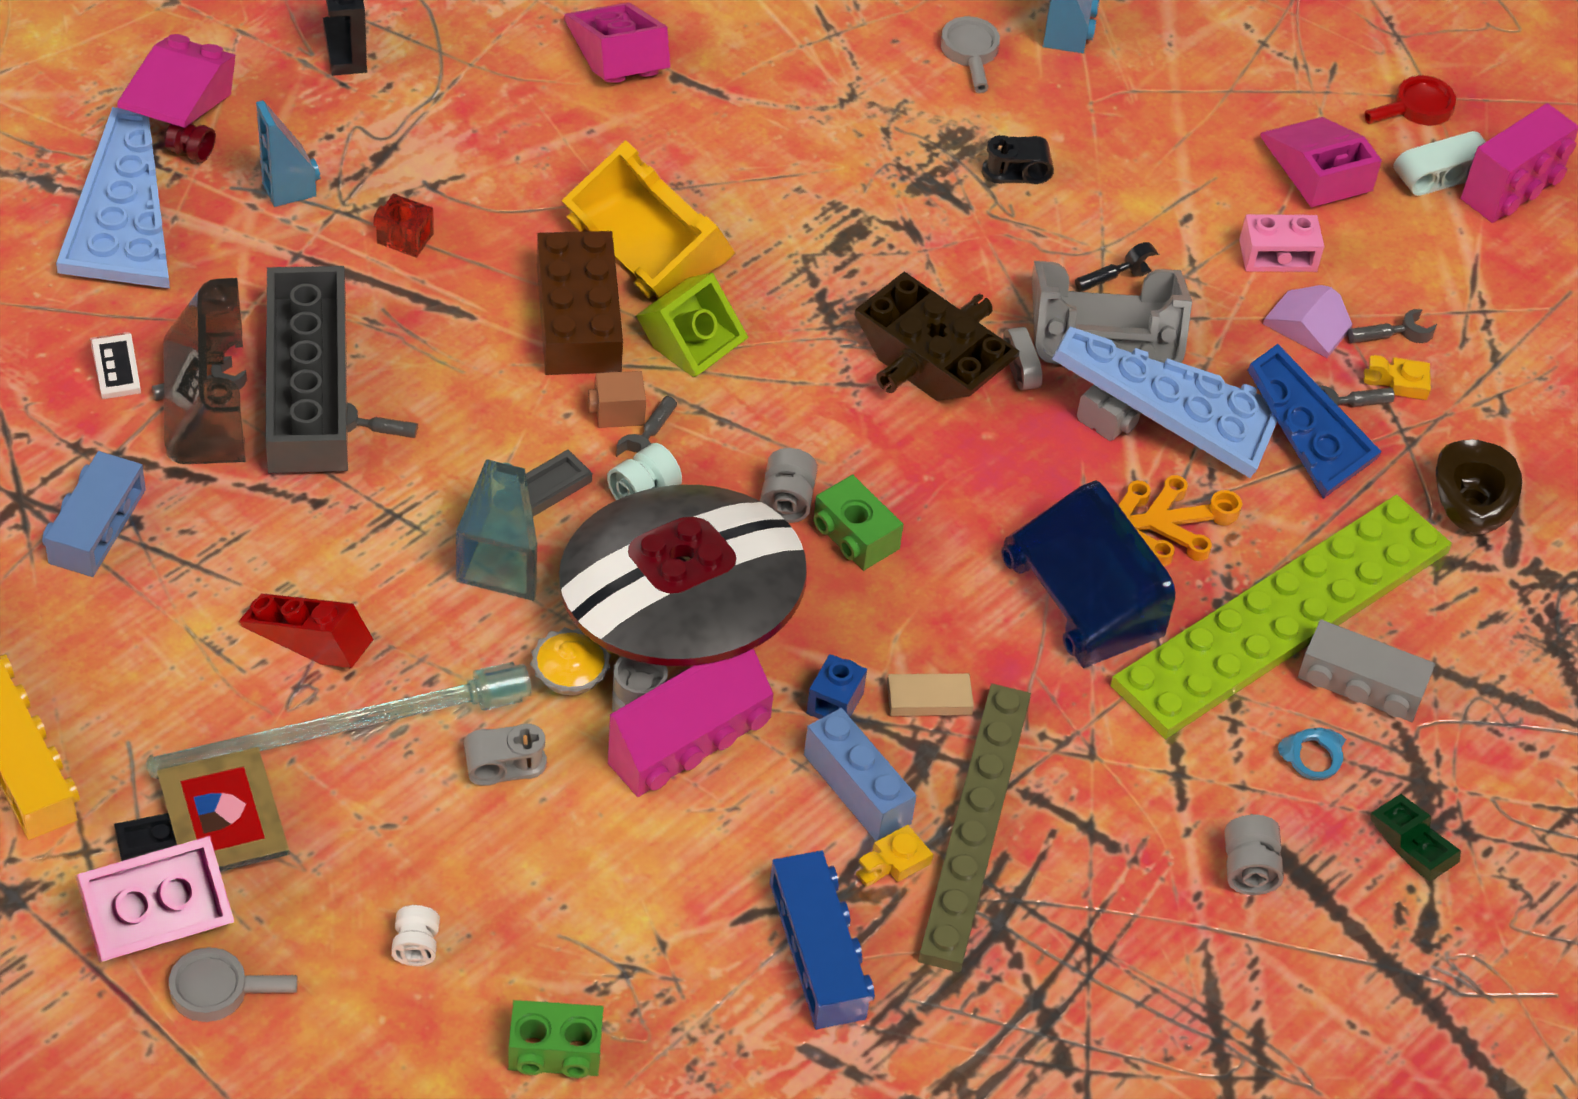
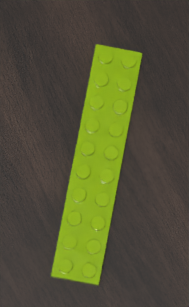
(1279, 616)

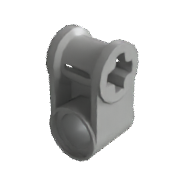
(502, 756)

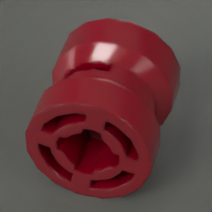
(193, 140)

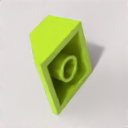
(693, 324)

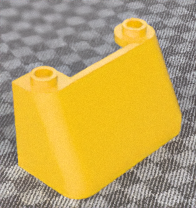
(650, 223)

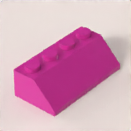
(687, 720)

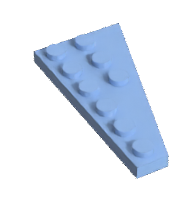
(118, 214)
(1190, 402)

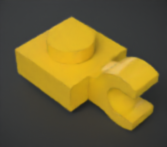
(1405, 376)
(895, 854)

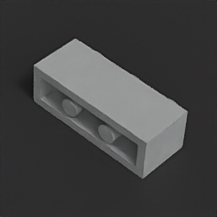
(1366, 670)

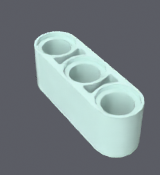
(1438, 163)

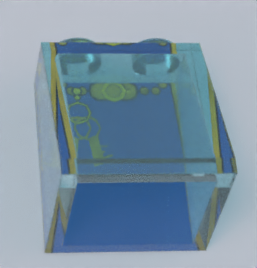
(498, 534)

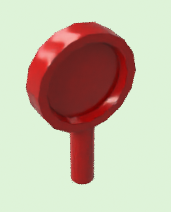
(1419, 100)

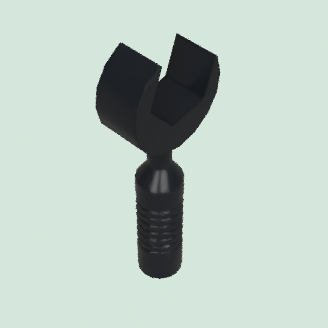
(1133, 260)

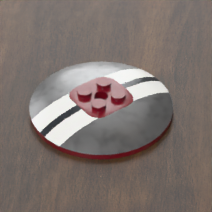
(662, 611)

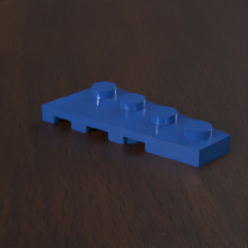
(1318, 430)

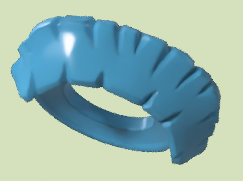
(1291, 746)

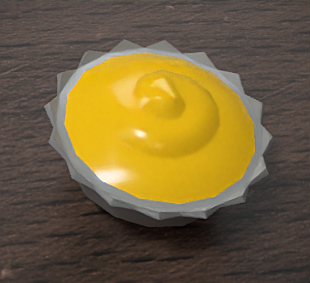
(569, 662)

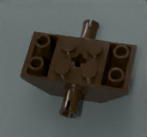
(932, 340)

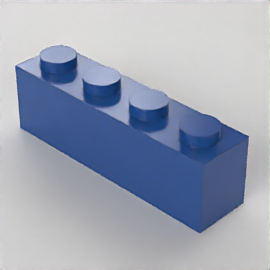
(821, 940)

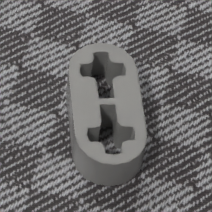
(1026, 366)

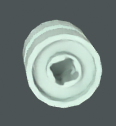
(648, 469)

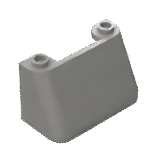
(1148, 322)

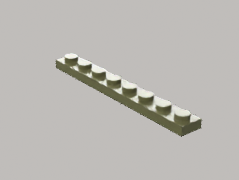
(974, 829)

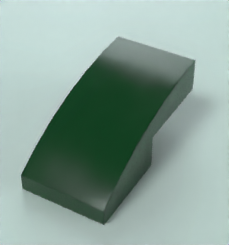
(1410, 835)

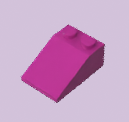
(620, 41)
(179, 81)

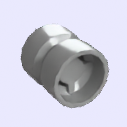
(789, 483)
(635, 679)
(1253, 854)

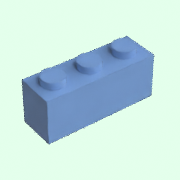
(94, 513)
(859, 774)

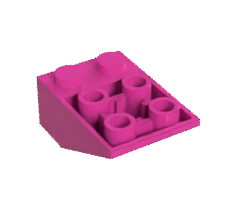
(1324, 159)

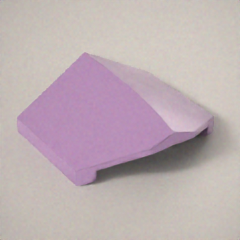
(1312, 318)

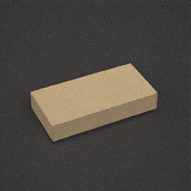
(929, 694)

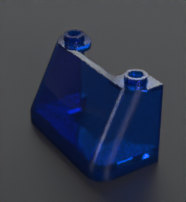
(1095, 573)

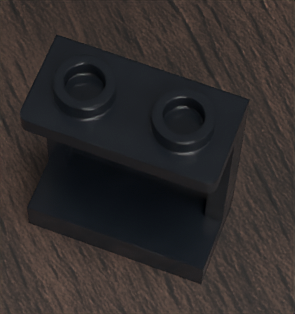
(346, 36)

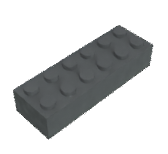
(306, 370)

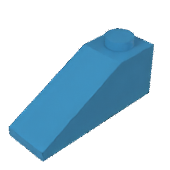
(284, 162)

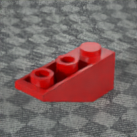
(314, 628)

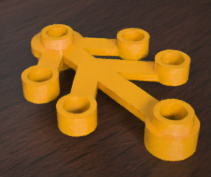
(1223, 510)

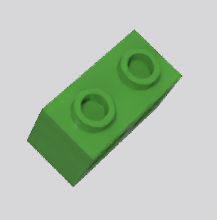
(556, 1028)

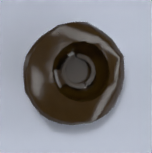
(1478, 484)

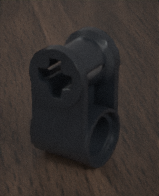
(1020, 158)

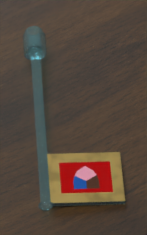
(224, 784)

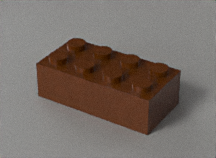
(579, 303)

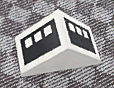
(115, 365)

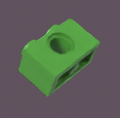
(857, 522)

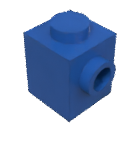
(836, 686)

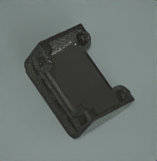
(201, 411)

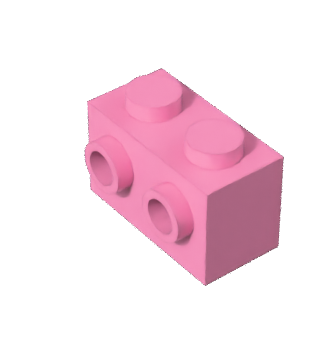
(1281, 243)

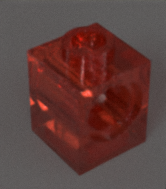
(404, 225)

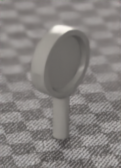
(971, 44)
(213, 984)

